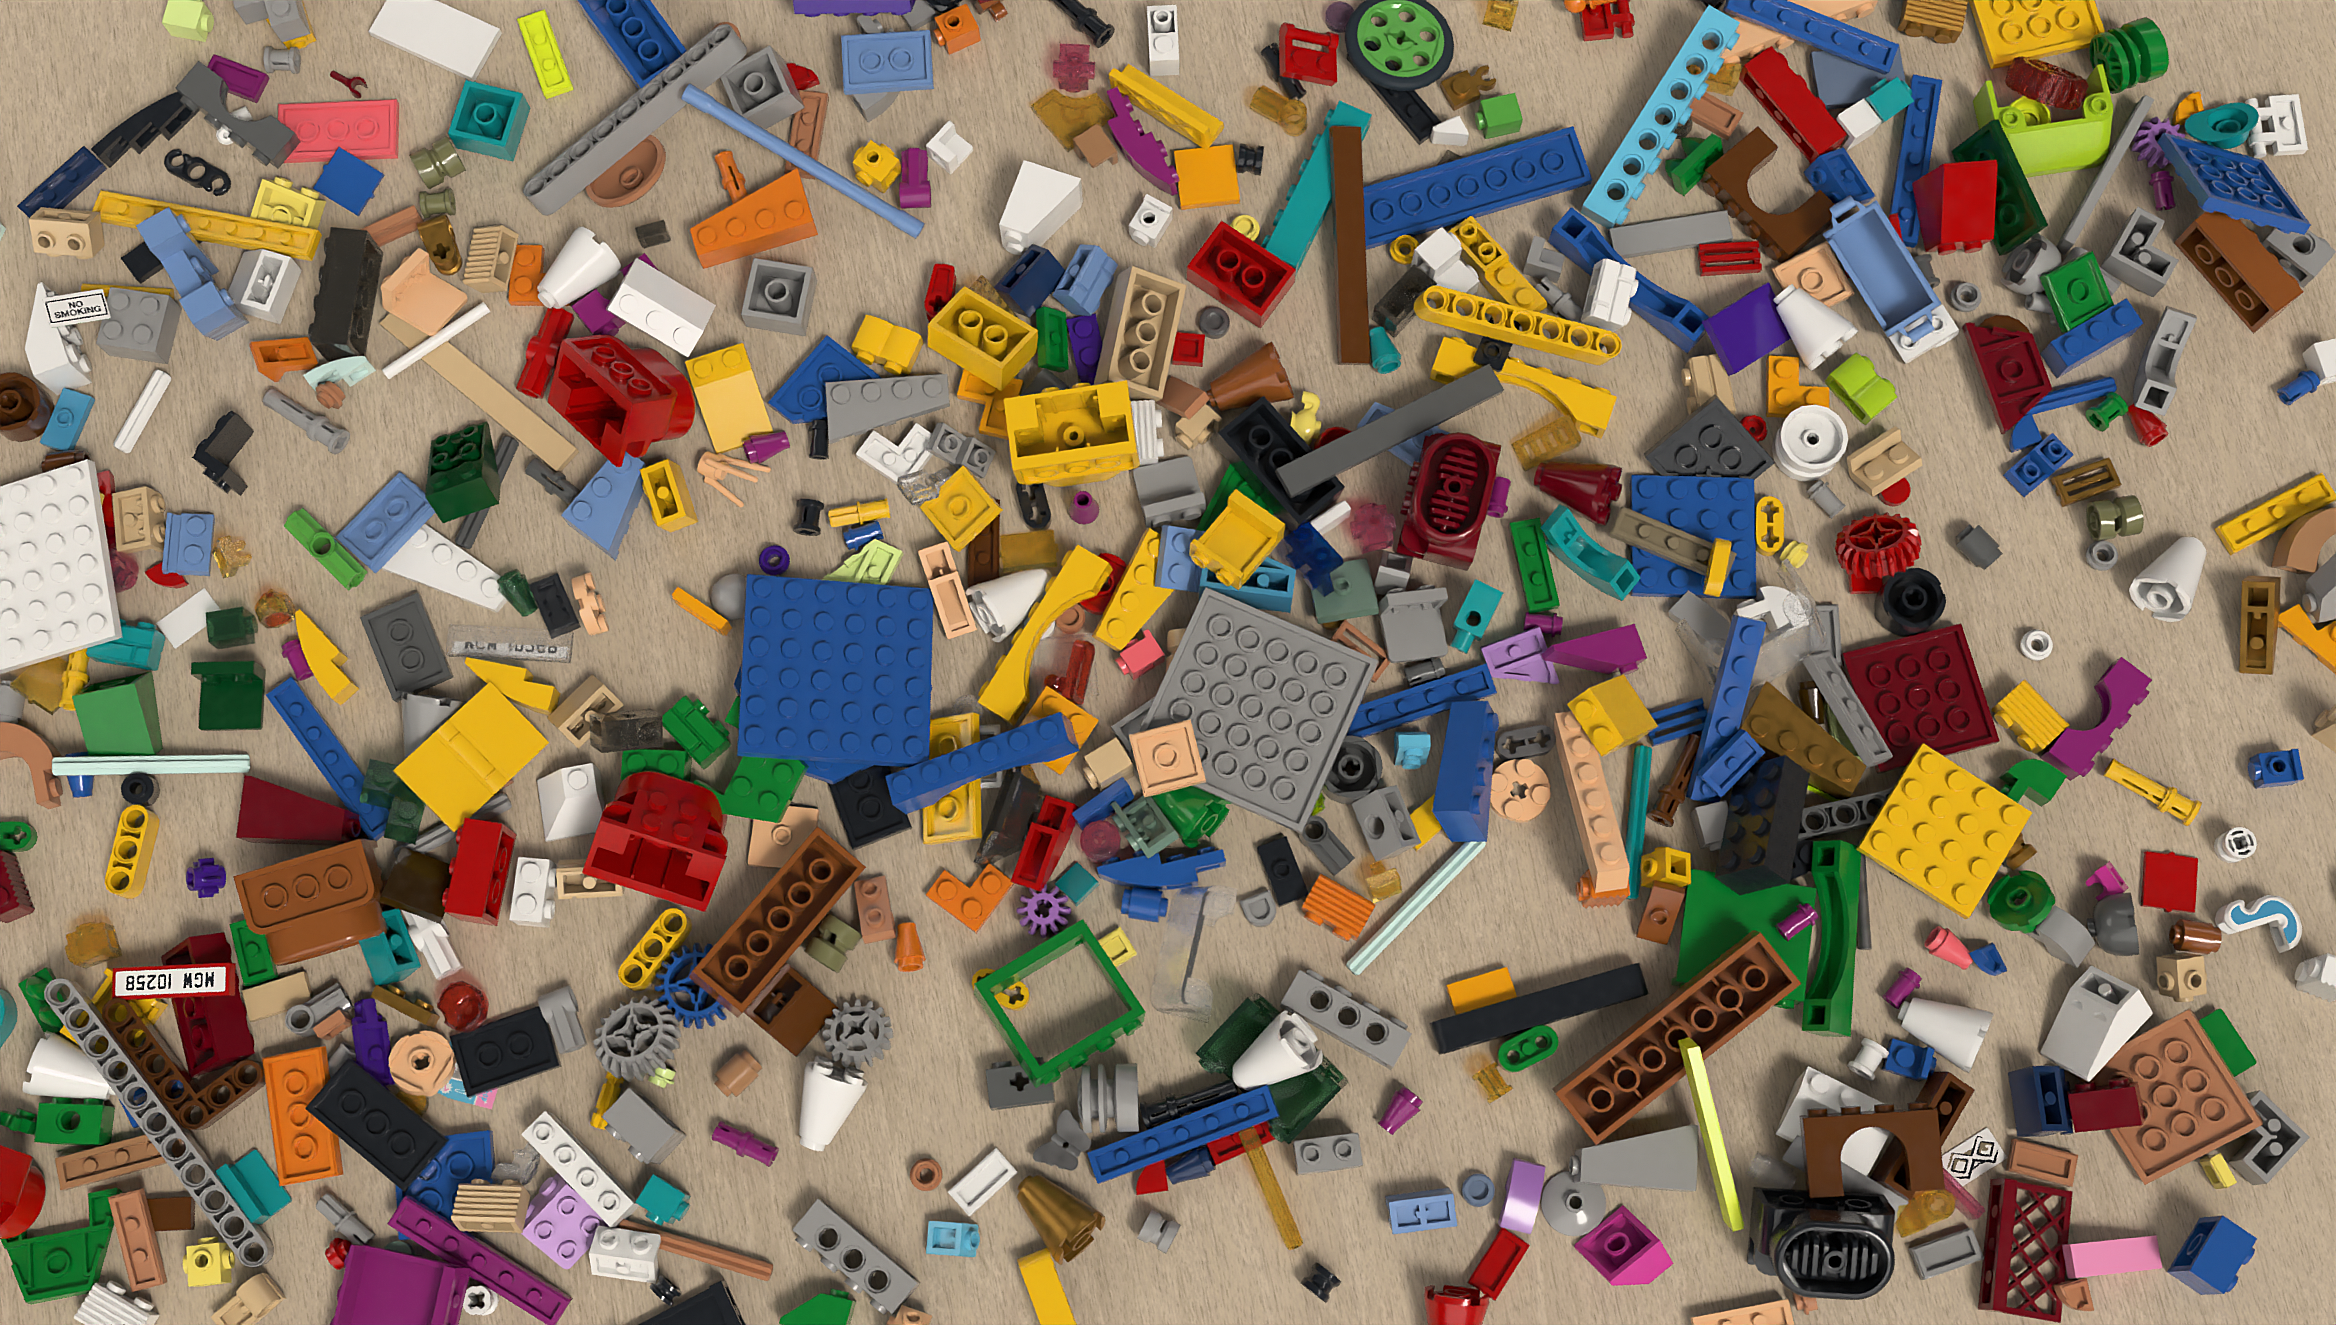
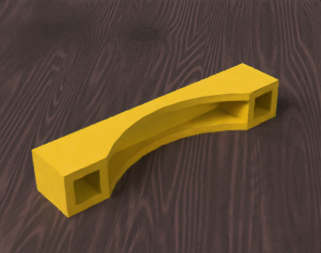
(1587, 406)
(1078, 580)

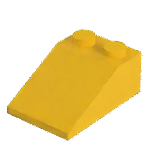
(729, 397)

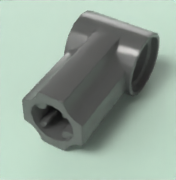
(1327, 847)

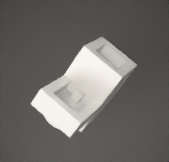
(1768, 606)

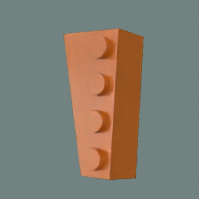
(756, 223)

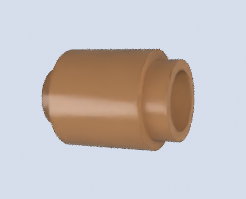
(737, 1074)

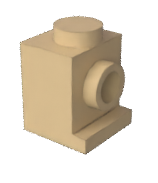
(1198, 428)

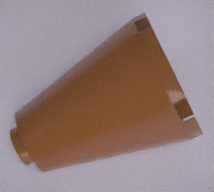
(1250, 380)

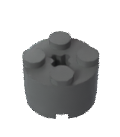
(1364, 759)

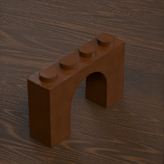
(1778, 234)
(1914, 1127)

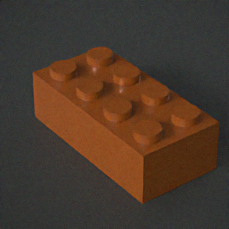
(2239, 268)

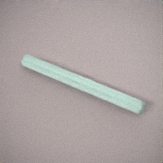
(150, 764)
(1413, 906)

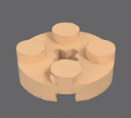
(590, 604)
(1536, 793)
(429, 1079)

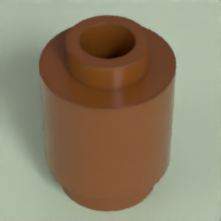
(2195, 937)

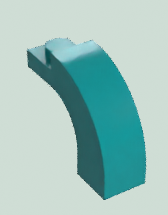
(1586, 557)

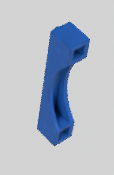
(1666, 312)
(1028, 744)

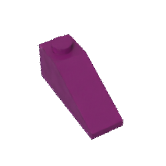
(1601, 652)

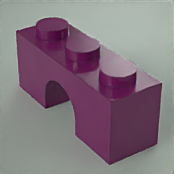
(593, 312)

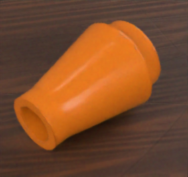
(908, 952)

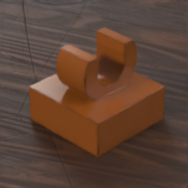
(995, 8)

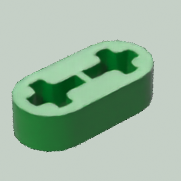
(15, 828)

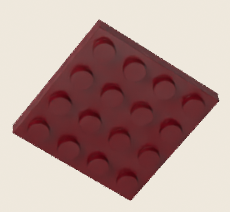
(1922, 693)

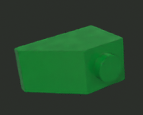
(822, 1310)

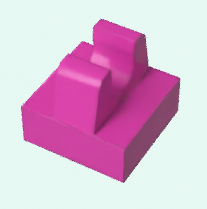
(2109, 879)

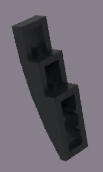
(141, 129)

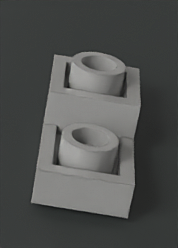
(960, 450)
(1701, 617)

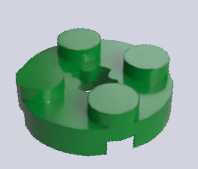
(2028, 914)

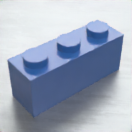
(2091, 338)

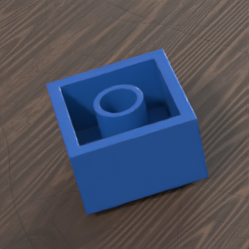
(2213, 1255)

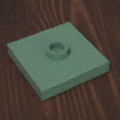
(1352, 594)

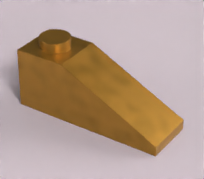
(2259, 623)

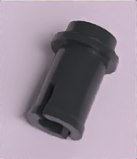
(819, 440)

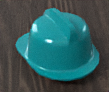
(2223, 126)

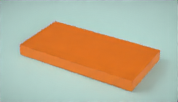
(301, 1142)

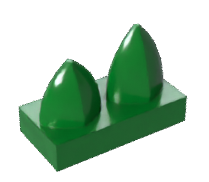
(1700, 155)
(33, 991)

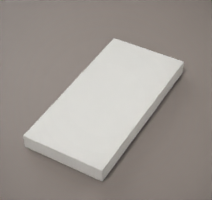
(437, 34)

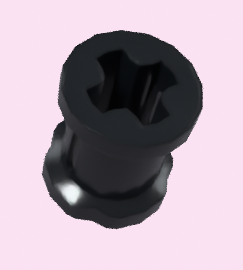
(808, 517)

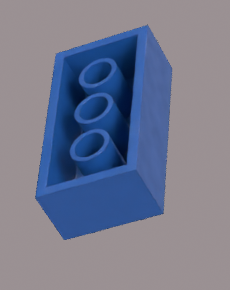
(634, 36)

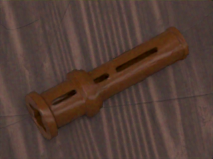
(1673, 792)

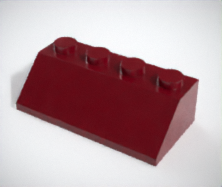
(210, 1028)

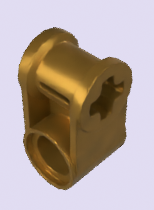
(440, 242)

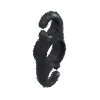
(211, 172)

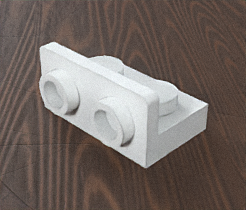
(625, 1254)

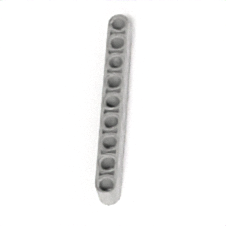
(634, 120)

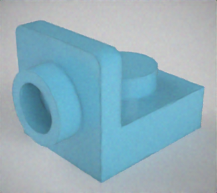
(952, 1239)

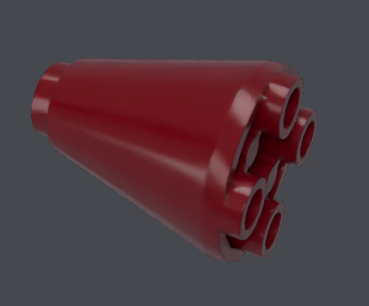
(1581, 487)

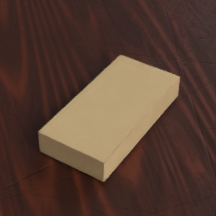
(277, 996)

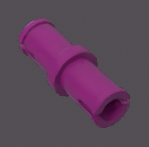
(745, 1143)

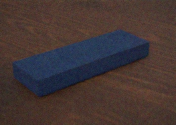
(64, 183)

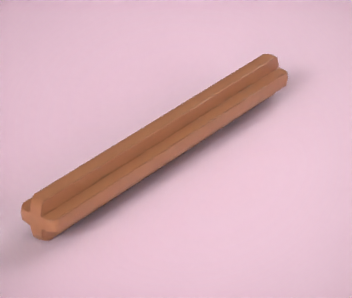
(705, 1252)

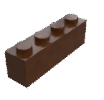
(1949, 1097)

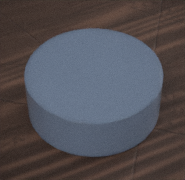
(1478, 1190)

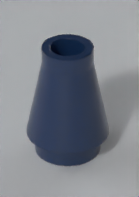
(1191, 1166)

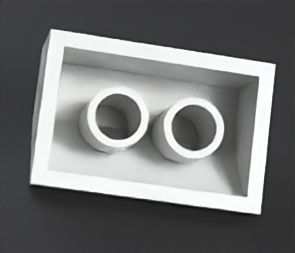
(661, 308)
(1821, 1091)

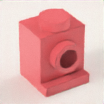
(1140, 656)

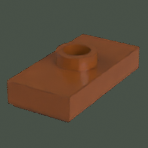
(1660, 912)

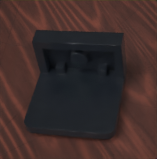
(220, 449)

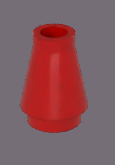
(2147, 426)

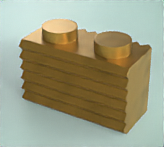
(1933, 18)

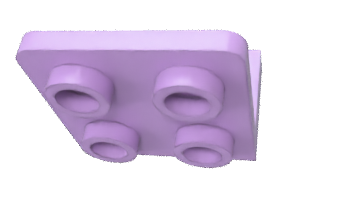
(561, 1222)

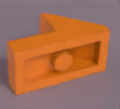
(283, 355)

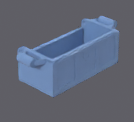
(1882, 268)

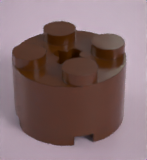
(23, 407)

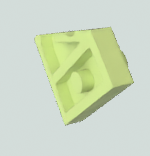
(871, 566)

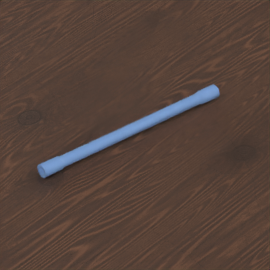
(709, 105)

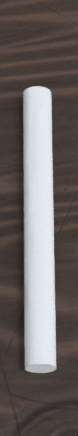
(436, 340)

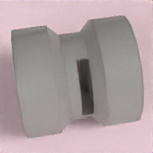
(1158, 1231)

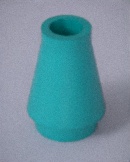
(1383, 351)

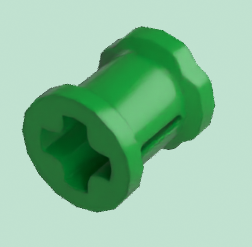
(2106, 411)

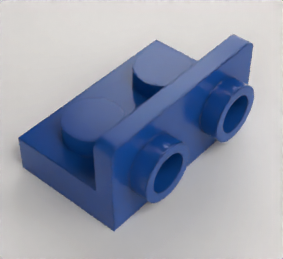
(1838, 178)

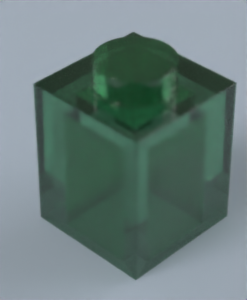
(231, 627)

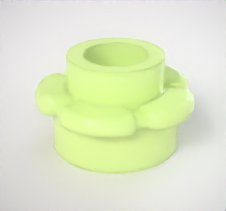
(663, 1076)

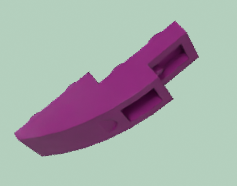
(1140, 148)

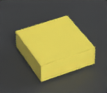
(1117, 947)
(2217, 1171)

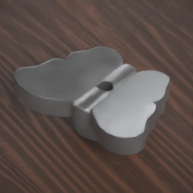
(1067, 1131)

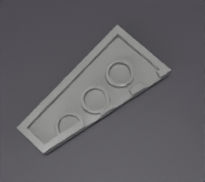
(873, 403)

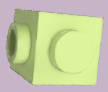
(188, 19)

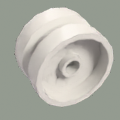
(1809, 443)

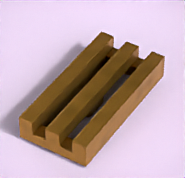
(2063, 491)

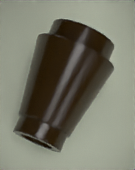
(1811, 701)

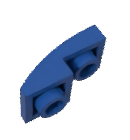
(2038, 465)

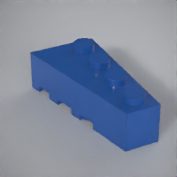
(1466, 772)

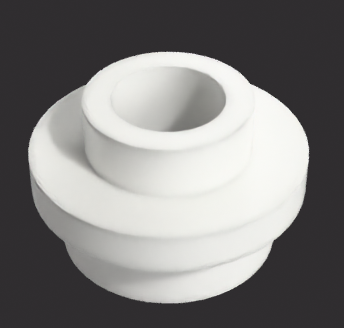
(2044, 641)

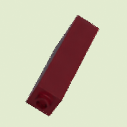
(288, 817)

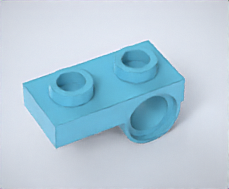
(1411, 749)

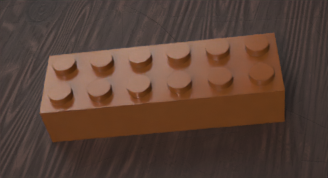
(777, 922)

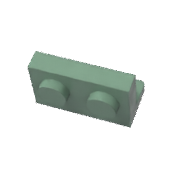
(1146, 825)

